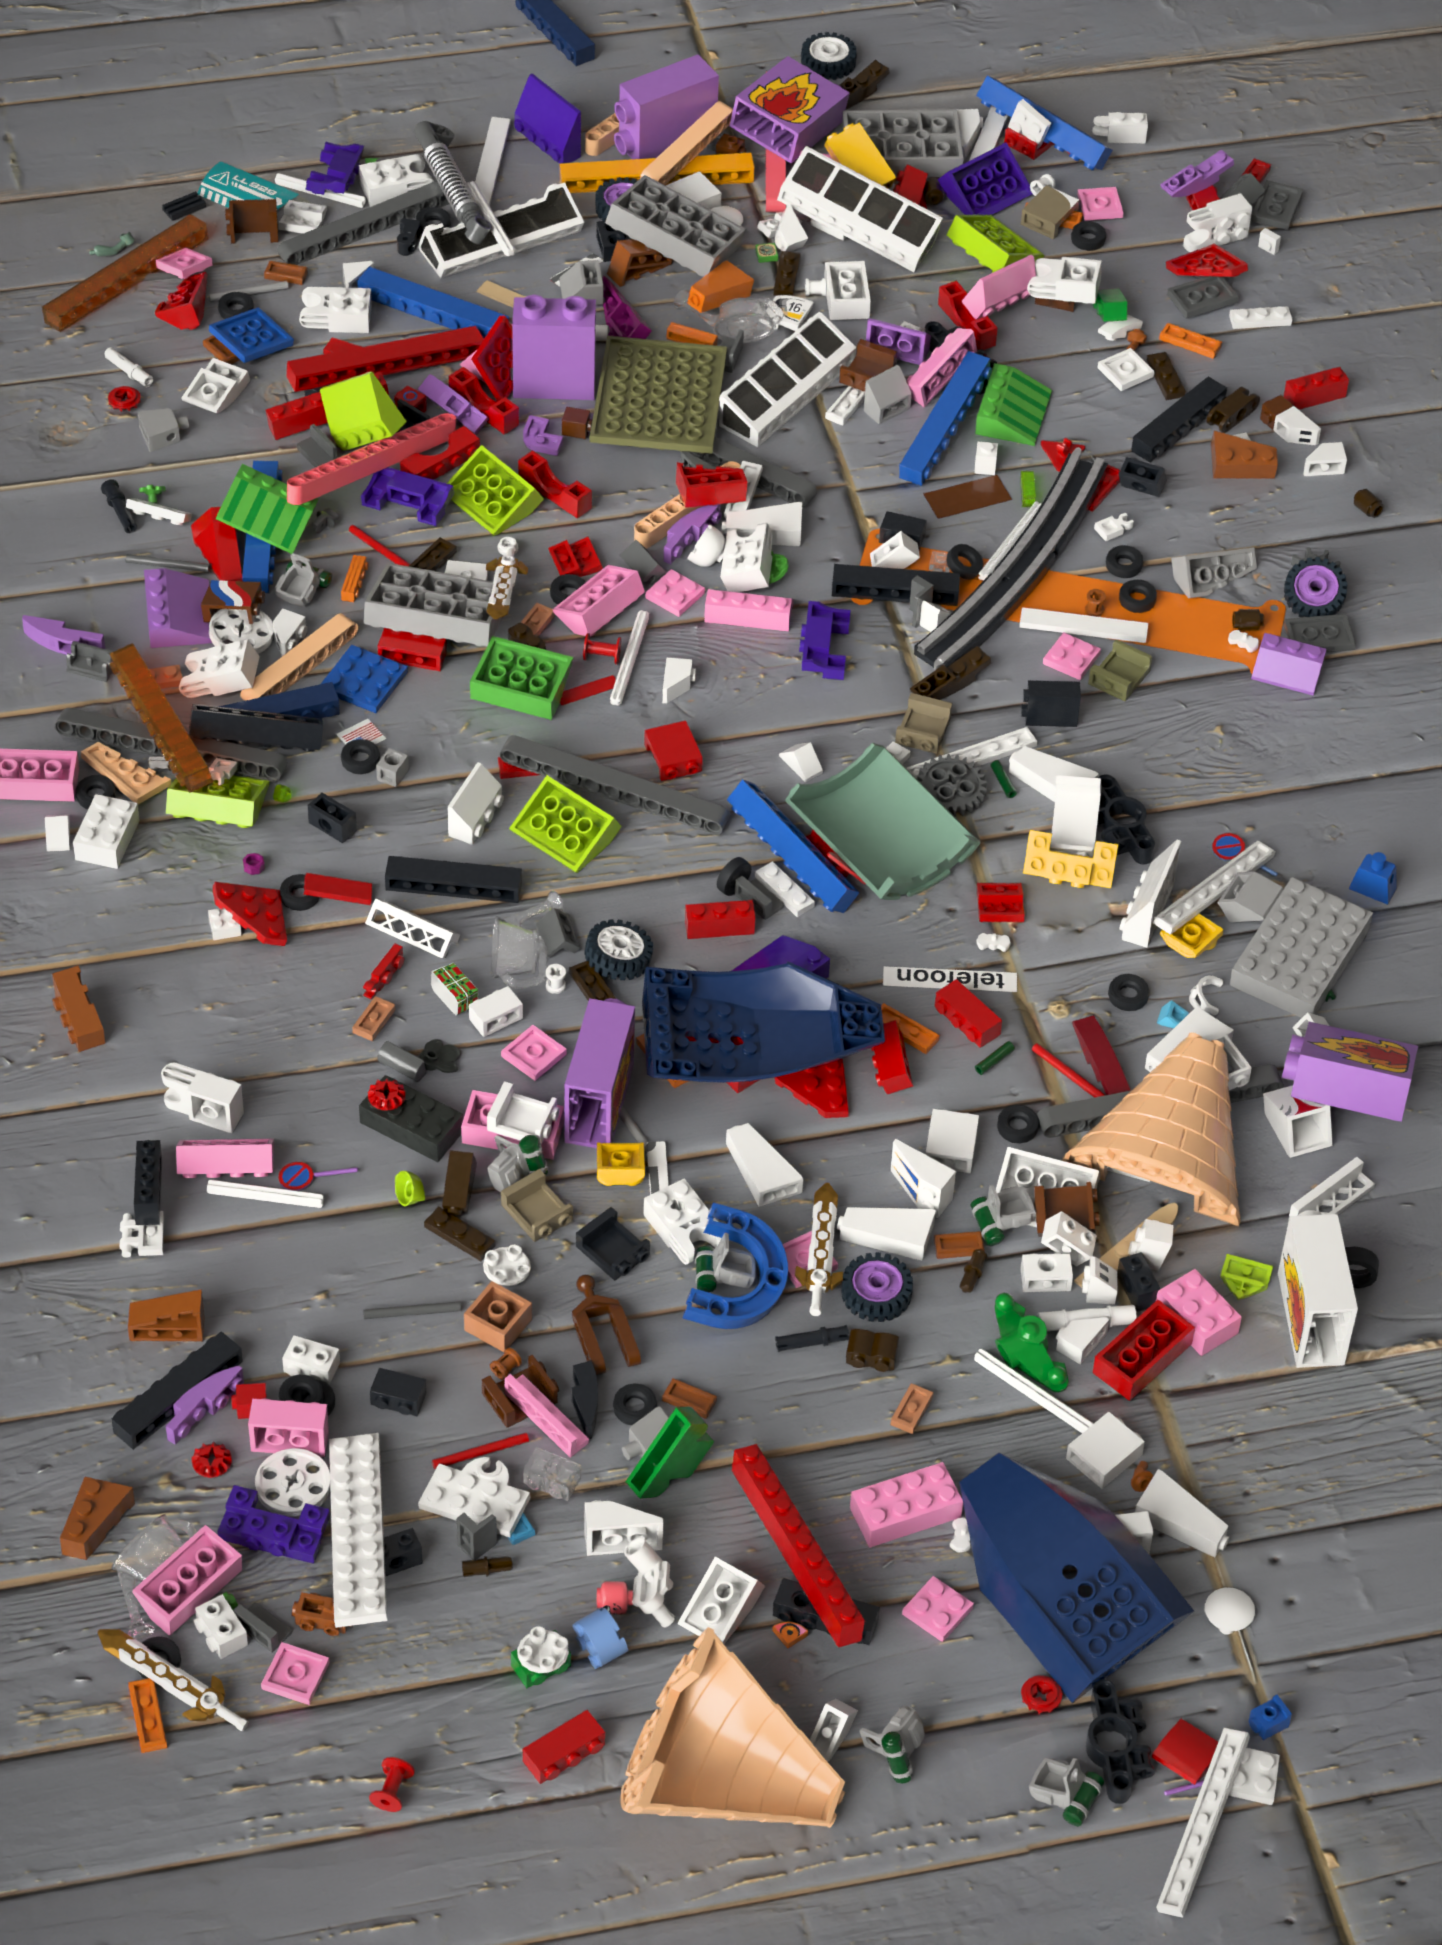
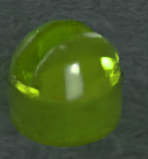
(282, 793)

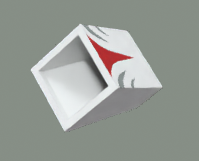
(1298, 1123)

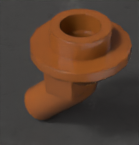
(1135, 338)
(1141, 1477)

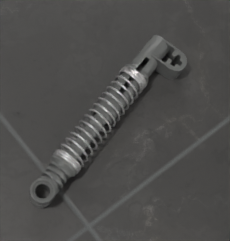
(435, 144)

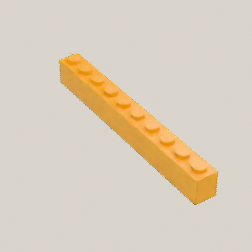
(718, 169)

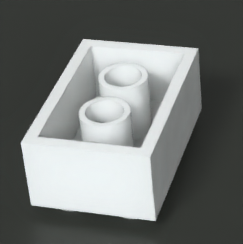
(847, 290)
(106, 831)

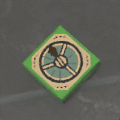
(766, 252)

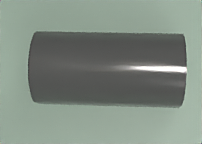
(402, 1061)

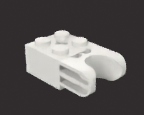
(392, 177)
(1218, 223)
(1066, 279)
(337, 309)
(747, 560)
(220, 669)
(203, 1096)
(679, 1218)

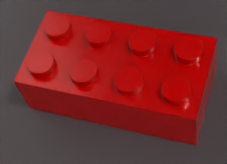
(1143, 1350)

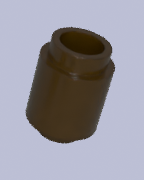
(933, 191)
(1368, 503)
(1247, 619)

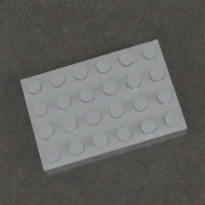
(913, 137)
(675, 226)
(431, 604)
(1301, 948)

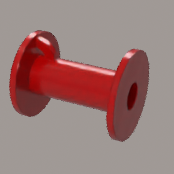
(602, 648)
(396, 1770)

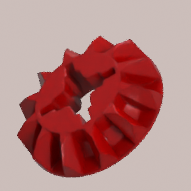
(118, 394)
(395, 1098)
(219, 1465)
(1046, 1686)

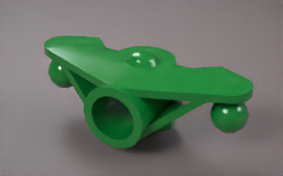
(1025, 1344)

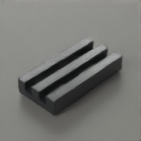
(183, 206)

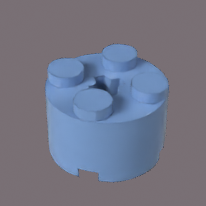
(600, 1637)

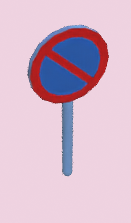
(1229, 846)

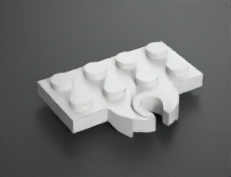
(476, 1494)

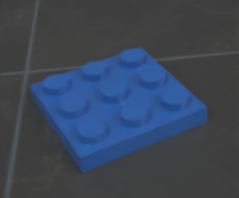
(251, 335)
(365, 678)

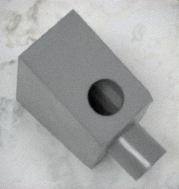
(161, 427)
(644, 1432)

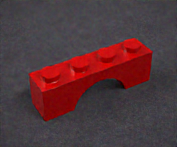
(951, 303)
(501, 414)
(461, 447)
(572, 498)

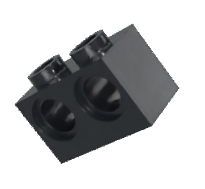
(607, 239)

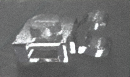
(938, 562)

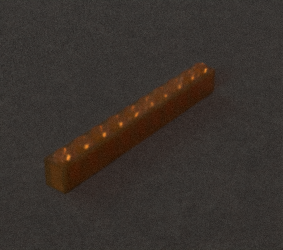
(111, 280)
(161, 718)

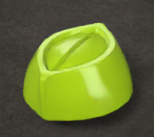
(409, 1188)

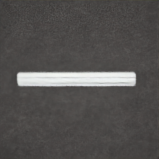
(300, 184)
(265, 1193)

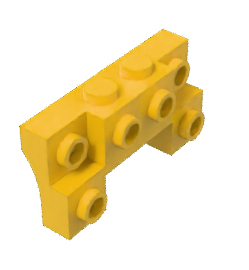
(1067, 866)

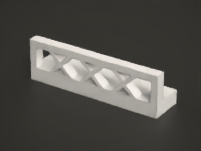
(415, 920)
(1333, 1185)

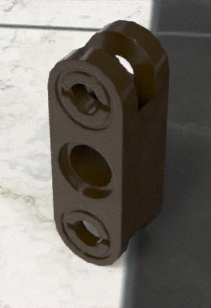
(1233, 409)

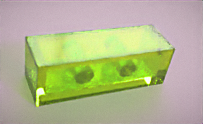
(1027, 488)

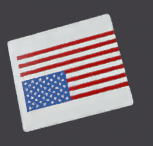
(362, 730)

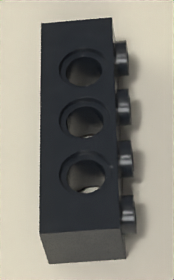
(148, 1182)
(792, 1594)

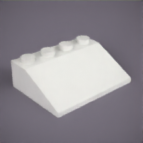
(1151, 897)
(1032, 1170)

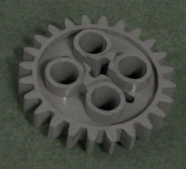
(954, 785)

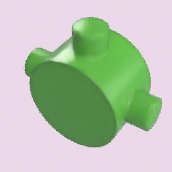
(231, 1600)

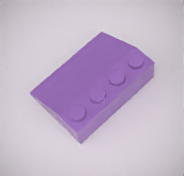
(175, 608)

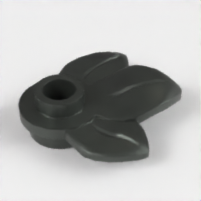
(440, 1056)

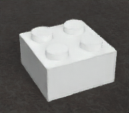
(222, 924)

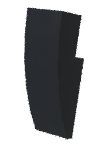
(585, 1396)

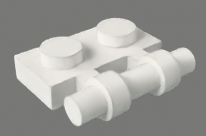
(148, 1240)

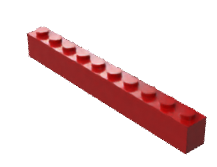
(384, 357)
(798, 1546)

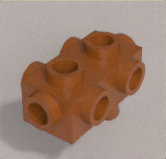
(316, 1612)

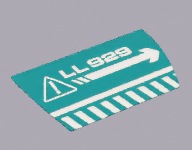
(230, 183)

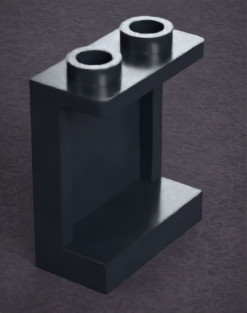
(611, 1245)

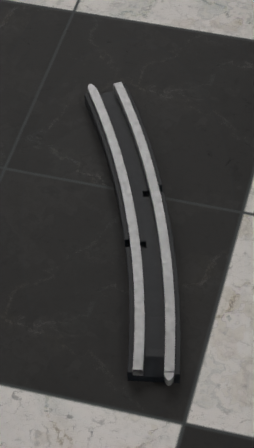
(1020, 568)

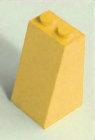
(857, 152)

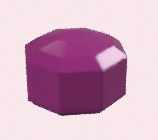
(253, 863)

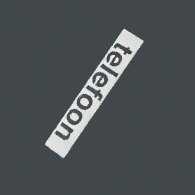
(941, 977)

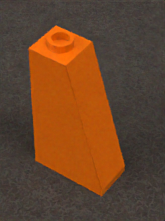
(719, 286)

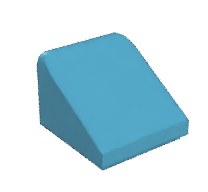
(1171, 1015)

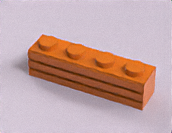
(685, 334)
(354, 578)

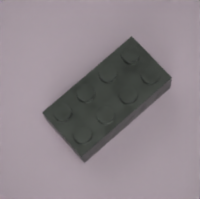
(417, 1123)

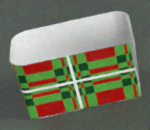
(453, 988)

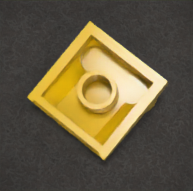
(1193, 937)
(620, 1163)

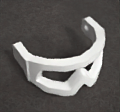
(1207, 980)

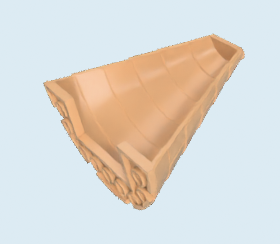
(1174, 1130)
(726, 1750)

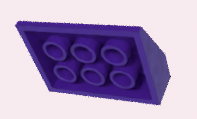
(549, 121)
(986, 183)
(790, 950)

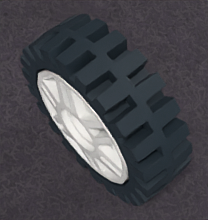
(829, 55)
(618, 949)

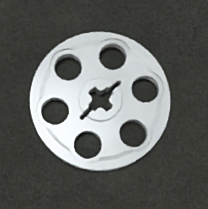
(233, 626)
(288, 1474)

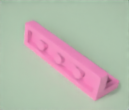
(545, 1414)

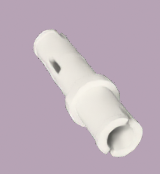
(133, 370)

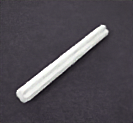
(487, 213)
(1008, 542)
(629, 658)
(1032, 1390)

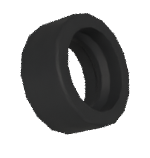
(1364, 1258)

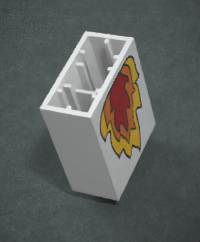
(1317, 1290)

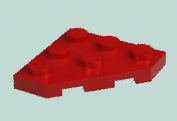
(1207, 262)
(495, 358)
(254, 909)
(820, 1087)

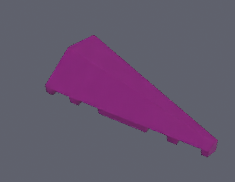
(620, 315)

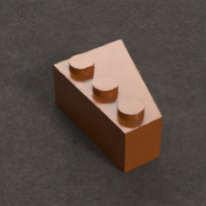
(634, 259)
(1242, 458)
(76, 1009)
(168, 1318)
(93, 1515)

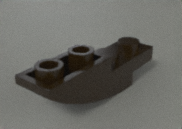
(864, 83)
(955, 677)

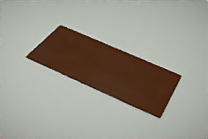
(967, 496)

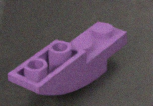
(1197, 178)
(453, 403)
(689, 529)
(56, 637)
(205, 1396)

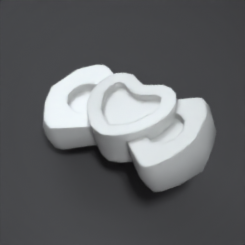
(1243, 640)
(993, 942)
(961, 1539)

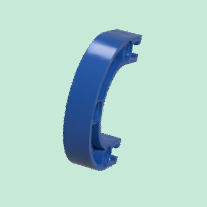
(772, 1264)

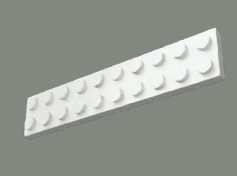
(357, 1530)

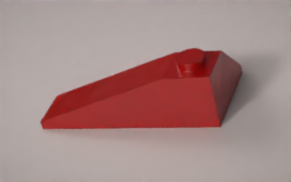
(185, 305)
(218, 545)

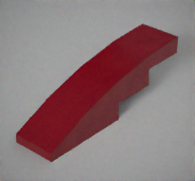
(1100, 1055)

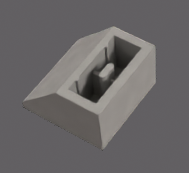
(583, 281)
(887, 395)
(1249, 897)

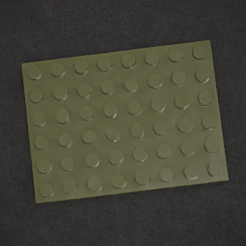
(658, 394)

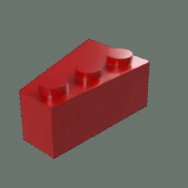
(710, 486)

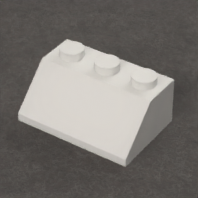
(474, 805)

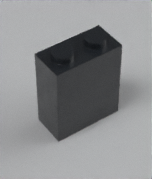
(1051, 703)

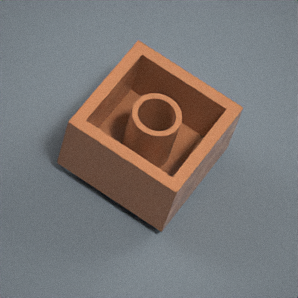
(498, 1316)

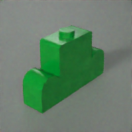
(672, 1453)

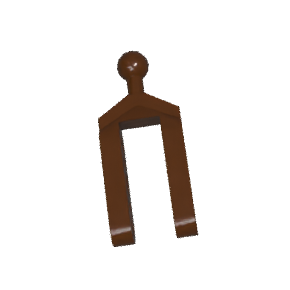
(596, 1306)

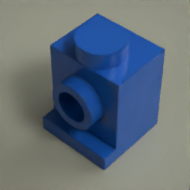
(1270, 1718)

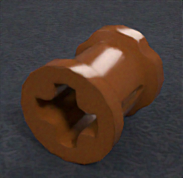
(1096, 602)
(505, 1363)

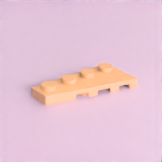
(125, 774)

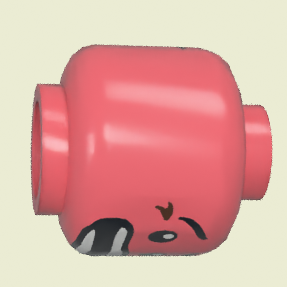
(614, 1597)

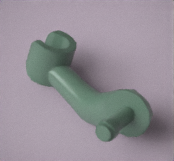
(100, 250)

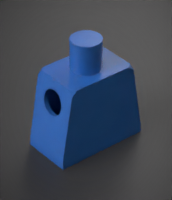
(1375, 878)

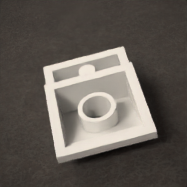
(216, 386)

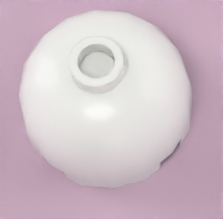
(708, 548)

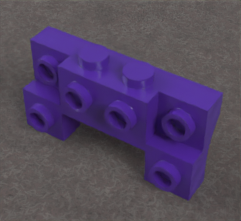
(342, 168)
(409, 490)
(817, 633)
(272, 1531)

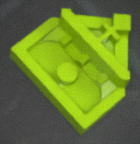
(1245, 1276)

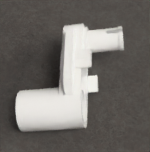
(651, 1580)

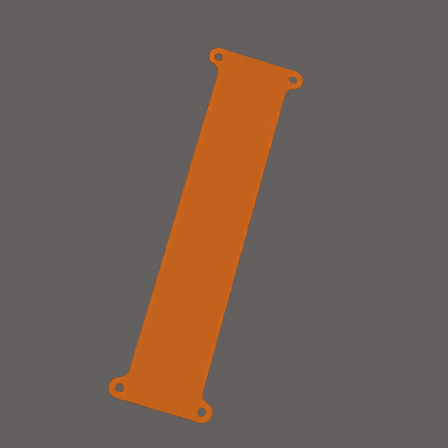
(1174, 622)

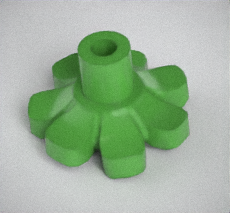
(152, 492)

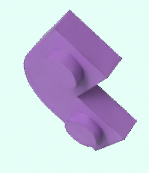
(538, 440)

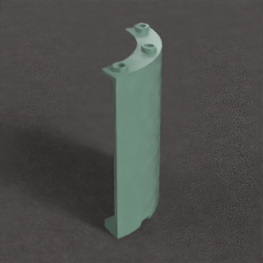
(884, 825)

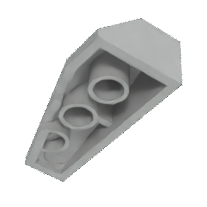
(1207, 572)

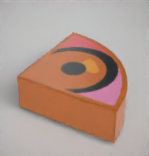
(789, 1633)

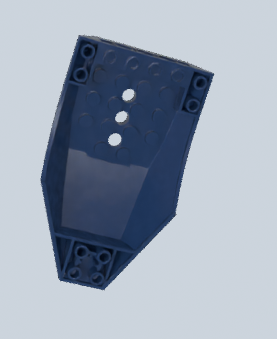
(779, 1011)
(1021, 1540)

